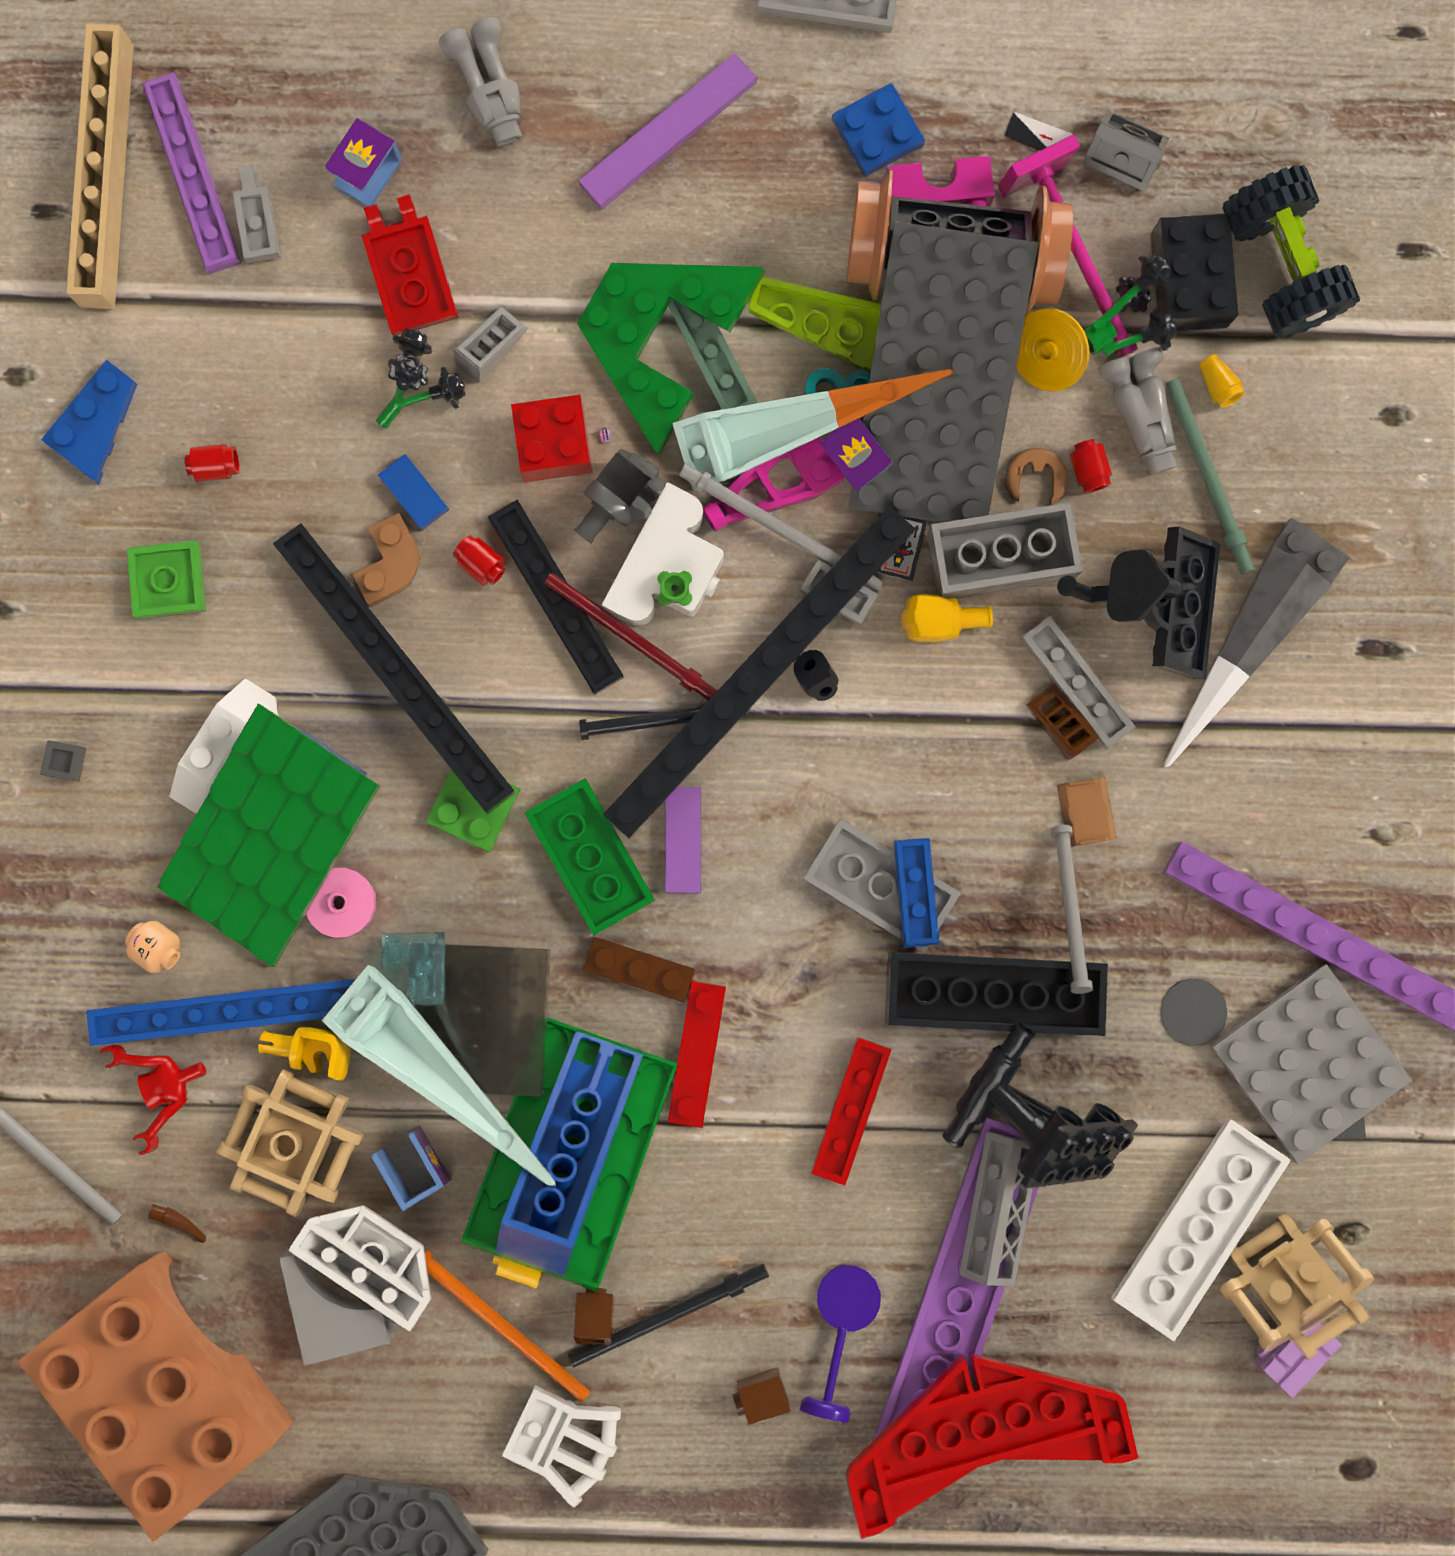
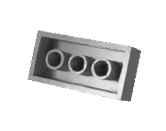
(1004, 551)

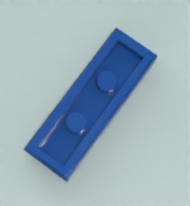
(916, 892)

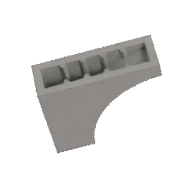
(327, 1322)

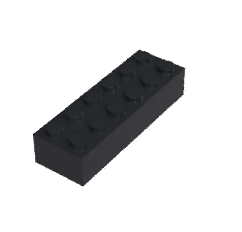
(993, 994)

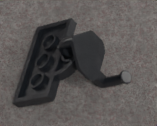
(1168, 594)

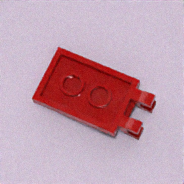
(408, 269)

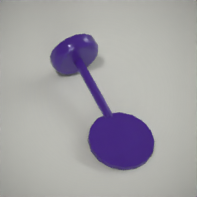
(848, 1302)

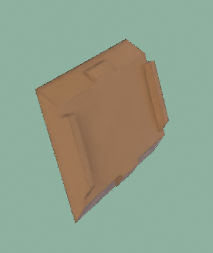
(1087, 810)

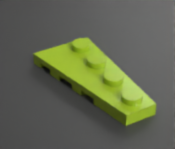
(822, 318)

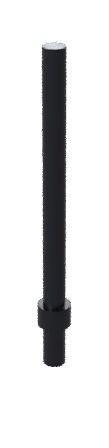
(732, 1285)

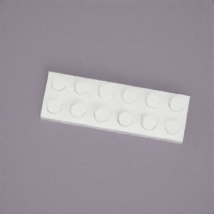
(1200, 1229)

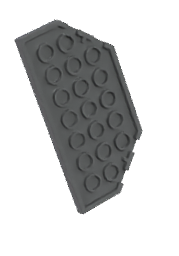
(374, 1520)

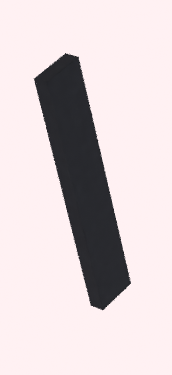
(567, 619)

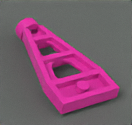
(811, 462)

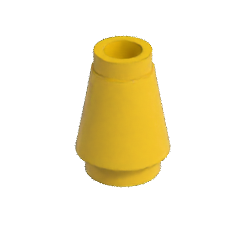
(1221, 382)

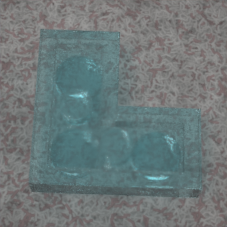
(424, 958)

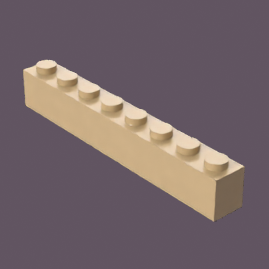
(100, 167)

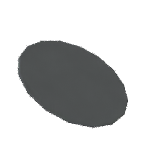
(1194, 1012)

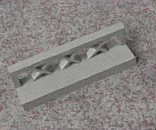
(994, 1211)

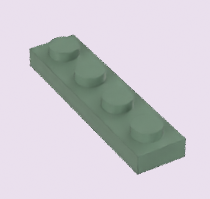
(713, 358)

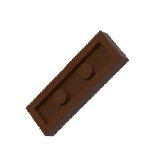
(639, 969)

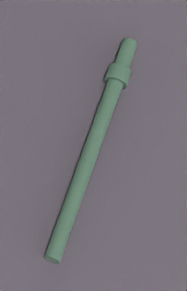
(1234, 538)

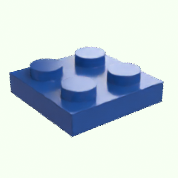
(878, 129)

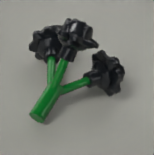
(411, 373)

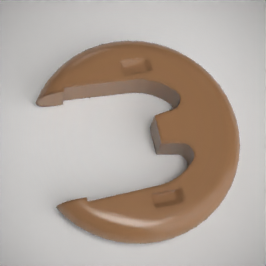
(1037, 459)

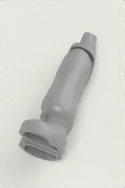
(1143, 407)

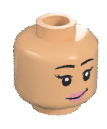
(153, 946)

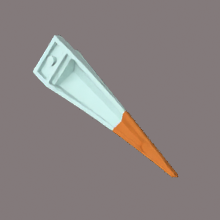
(750, 435)

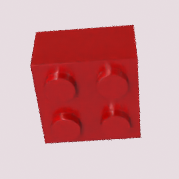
(551, 438)

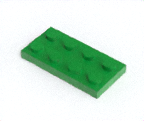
(589, 856)

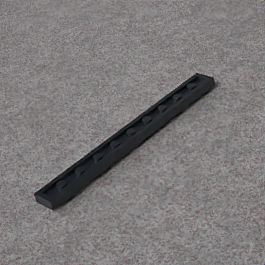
(394, 669)

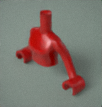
(158, 1087)

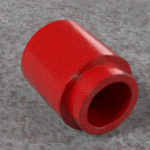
(212, 462)
(1091, 466)
(479, 560)

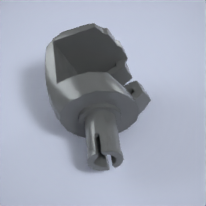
(621, 493)

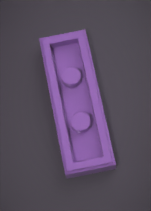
(683, 841)

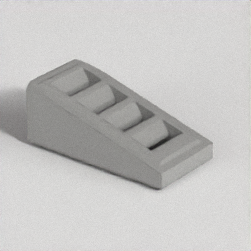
(487, 362)

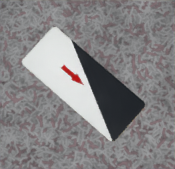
(1033, 132)

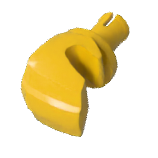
(940, 619)
(306, 1048)

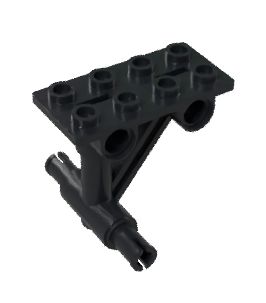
(1059, 1141)

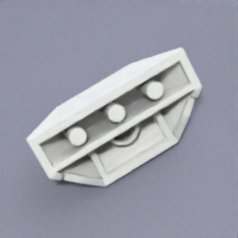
(214, 743)
(369, 1261)

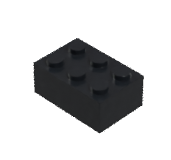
(1202, 271)

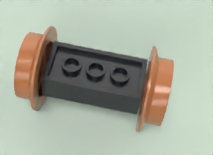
(876, 211)

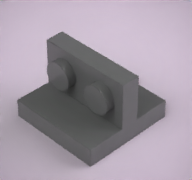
(1126, 150)

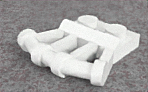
(541, 1430)

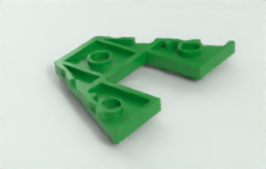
(628, 311)

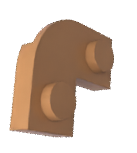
(398, 564)

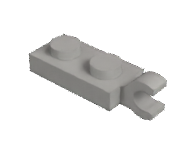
(255, 218)

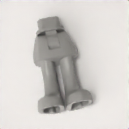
(493, 103)

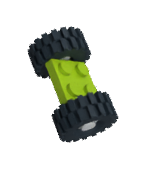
(1277, 206)

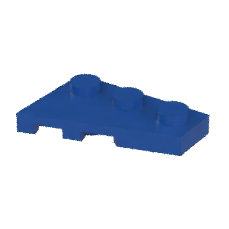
(91, 420)

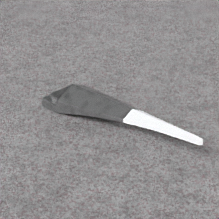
(1287, 586)

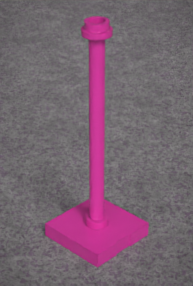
(1040, 169)

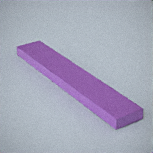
(668, 131)
(191, 173)

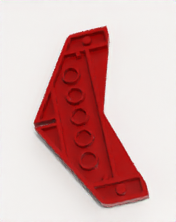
(962, 1427)

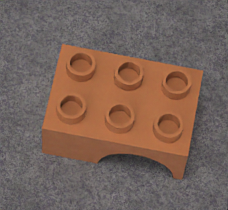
(155, 1398)

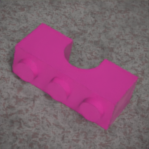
(970, 183)

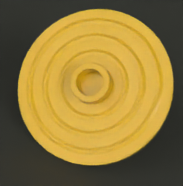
(1052, 350)

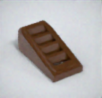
(1080, 724)

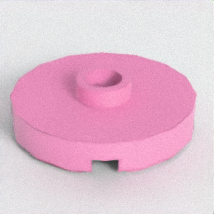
(358, 907)

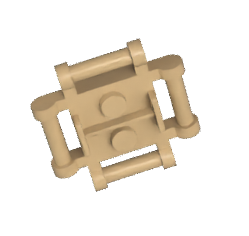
(288, 1143)
(1297, 1286)

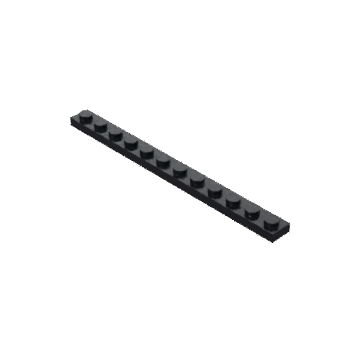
(759, 672)

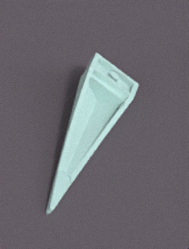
(392, 1034)

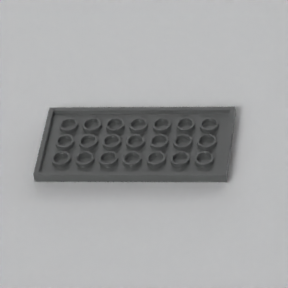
(955, 307)

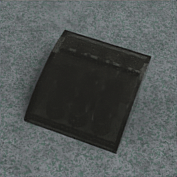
(495, 1015)

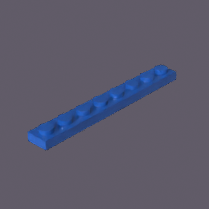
(214, 1012)

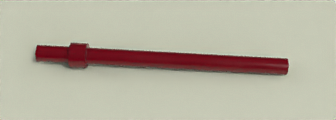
(689, 679)

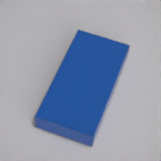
(413, 492)

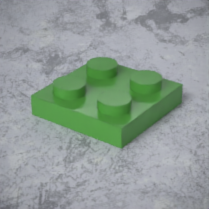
(166, 579)
(463, 817)

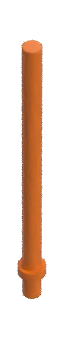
(505, 1329)

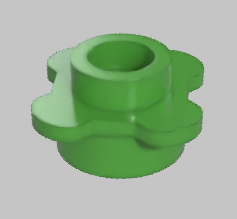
(668, 580)

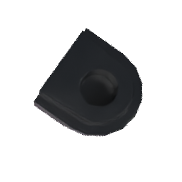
(816, 675)

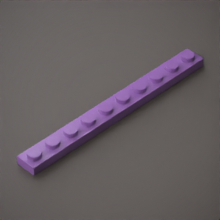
(1313, 934)

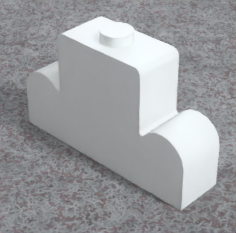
(669, 546)

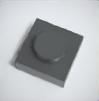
(63, 761)

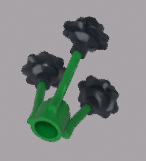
(1135, 295)

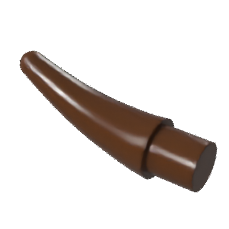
(174, 1219)

